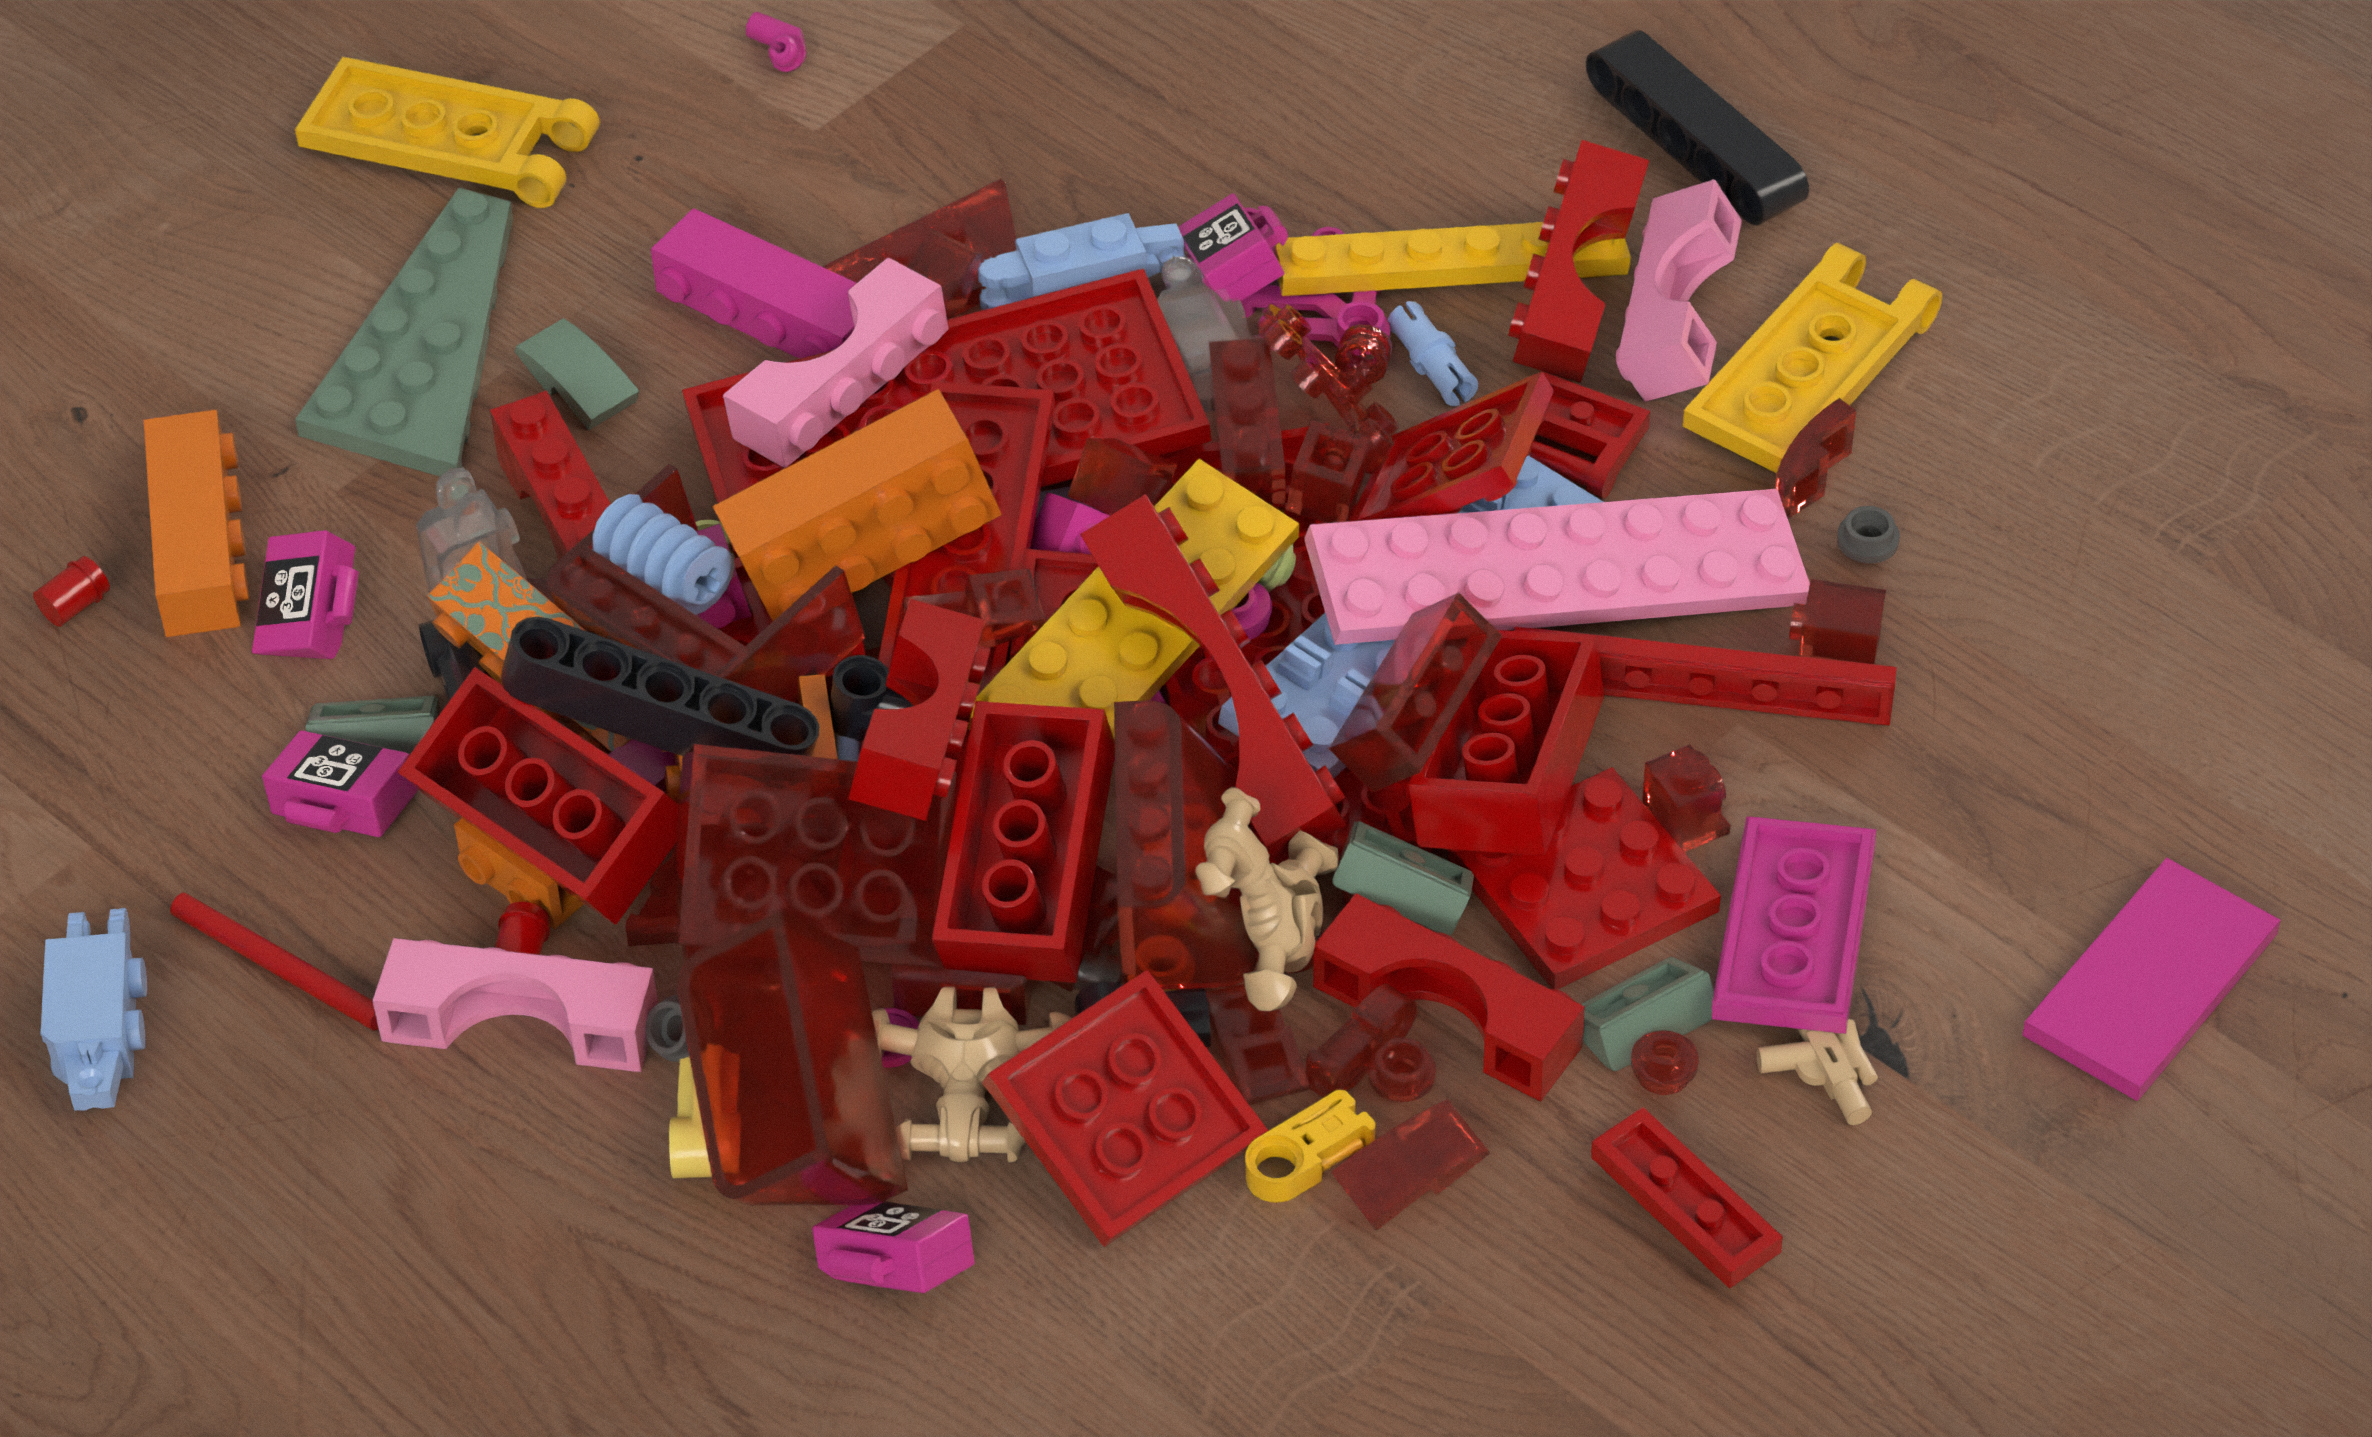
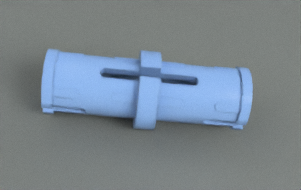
(1433, 353)

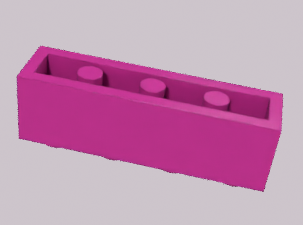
(753, 286)

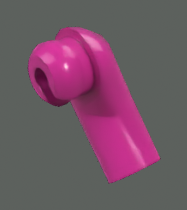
(785, 41)

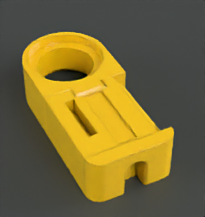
(1311, 1142)

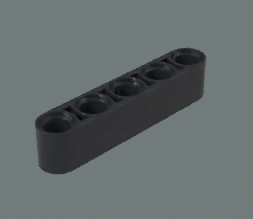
(1697, 126)
(647, 694)

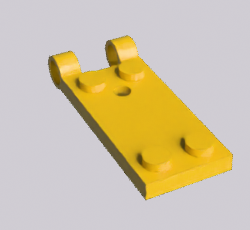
(429, 126)
(1793, 373)

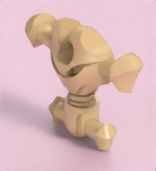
(1277, 901)
(958, 1053)

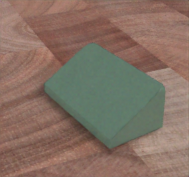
(378, 722)
(1403, 877)
(1657, 999)

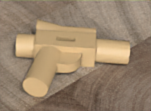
(1828, 1061)

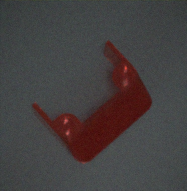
(620, 607)

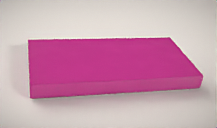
(1794, 925)
(2151, 978)

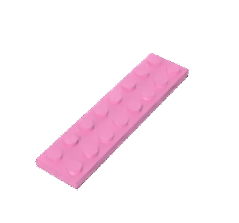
(1560, 563)

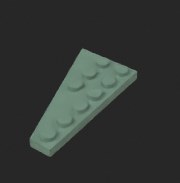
(421, 352)

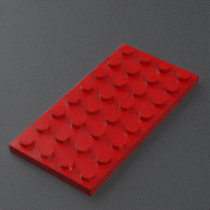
(1091, 343)

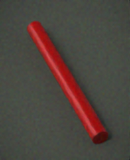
(275, 959)

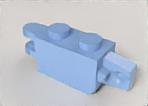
(1076, 257)
(92, 1010)

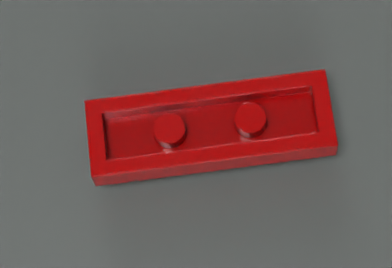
(1686, 1197)

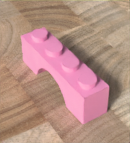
(1663, 337)
(792, 405)
(440, 990)

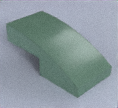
(579, 370)

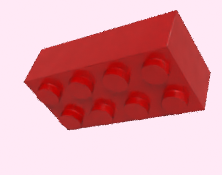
(1511, 747)
(545, 795)
(1025, 841)

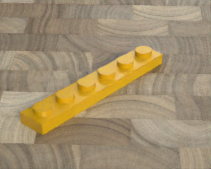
(1429, 258)

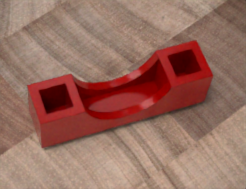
(1563, 314)
(549, 468)
(916, 748)
(1524, 1025)

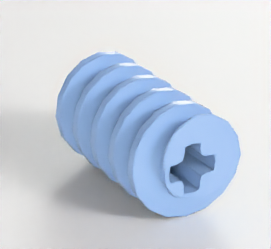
(663, 553)

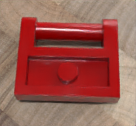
(1592, 425)

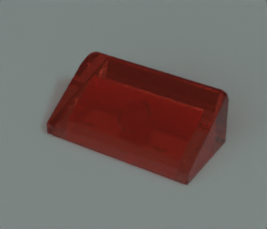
(919, 987)

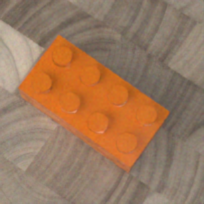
(860, 505)

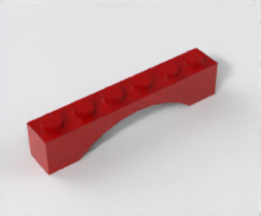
(1150, 574)

